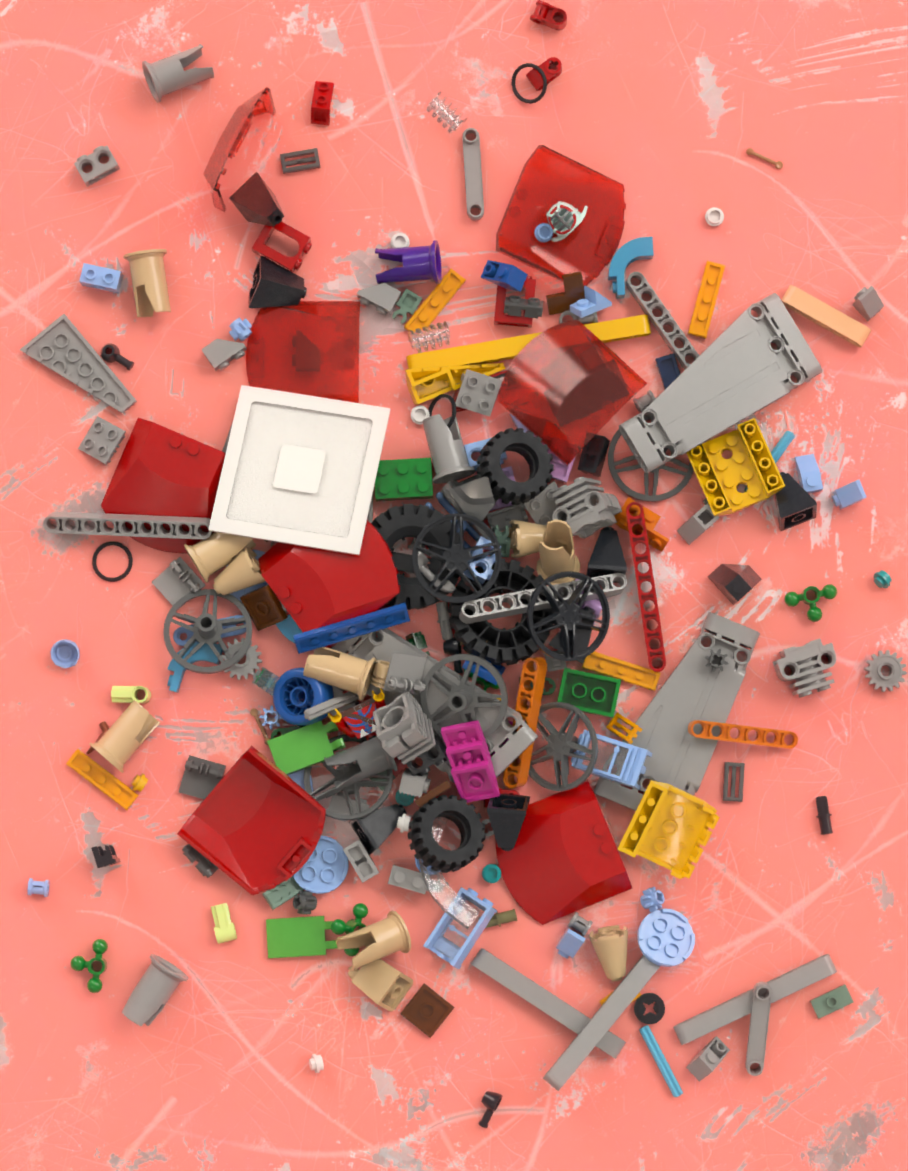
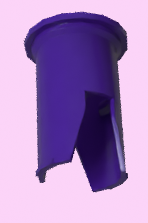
(418, 263)

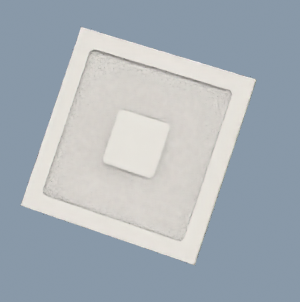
(300, 470)

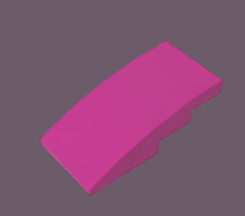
(470, 761)

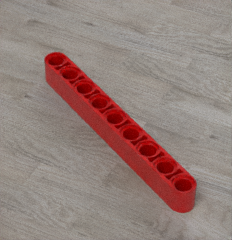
(650, 595)

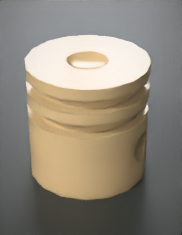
(379, 673)

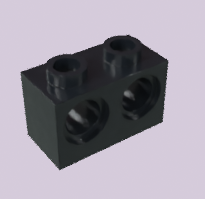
(428, 758)

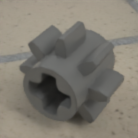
(717, 655)
(304, 902)

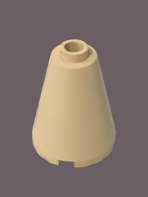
(525, 537)
(239, 574)
(611, 949)

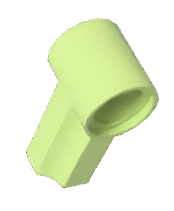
(128, 694)
(224, 927)

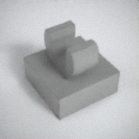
(554, 664)

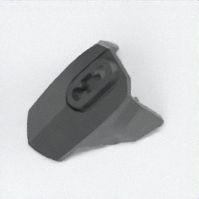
(471, 498)

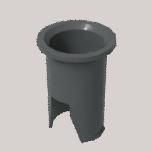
(370, 760)

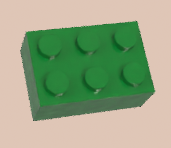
(404, 479)
(589, 692)

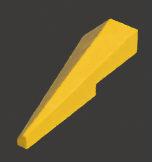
(434, 381)

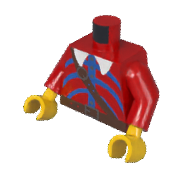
(359, 719)

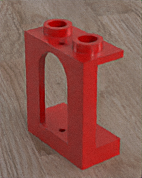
(291, 263)
(508, 320)

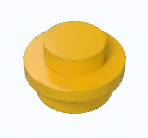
(139, 782)

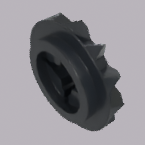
(659, 1008)

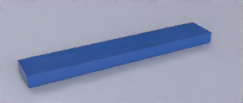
(351, 628)

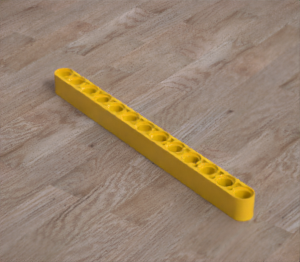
(509, 347)

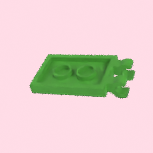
(304, 747)
(298, 937)

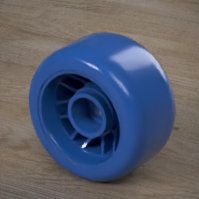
(296, 694)

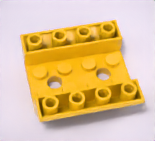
(749, 465)

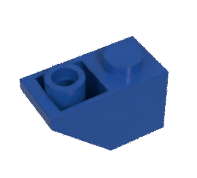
(504, 275)

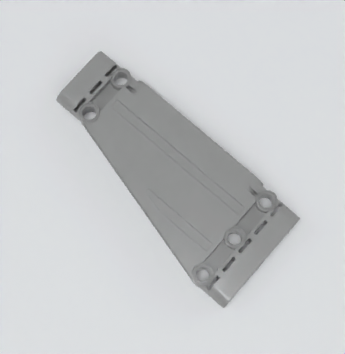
(724, 384)
(686, 696)
(505, 754)

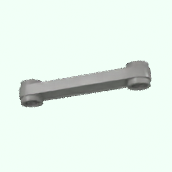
(473, 174)
(758, 1028)

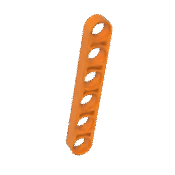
(743, 734)

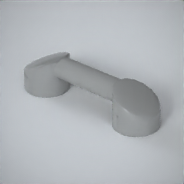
(422, 561)

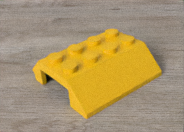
(669, 828)

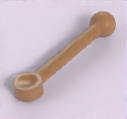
(778, 165)
(254, 712)

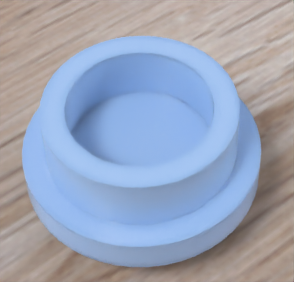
(543, 232)

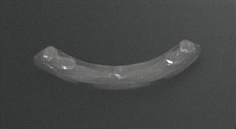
(441, 890)

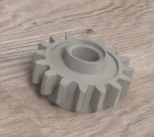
(250, 663)
(894, 666)

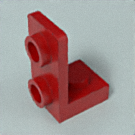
(321, 103)

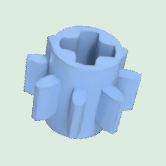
(240, 329)
(265, 717)
(652, 899)

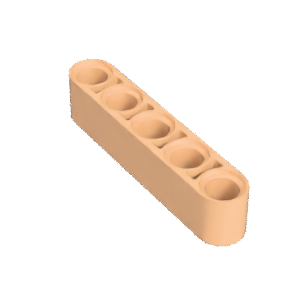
(825, 316)

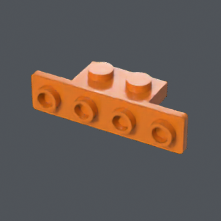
(655, 539)

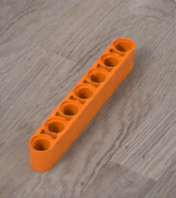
(530, 714)

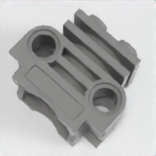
(585, 506)
(806, 666)
(404, 728)

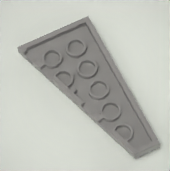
(72, 357)

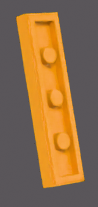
(706, 299)
(436, 301)
(622, 670)
(102, 779)

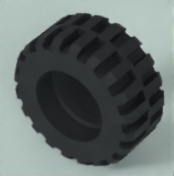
(535, 455)
(467, 823)

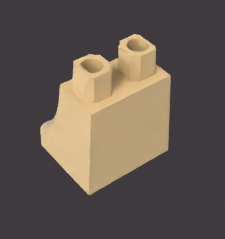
(382, 983)

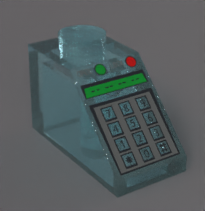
(265, 680)

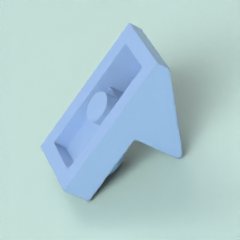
(592, 303)

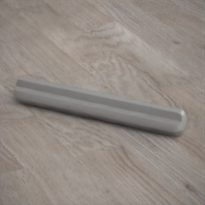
(330, 705)

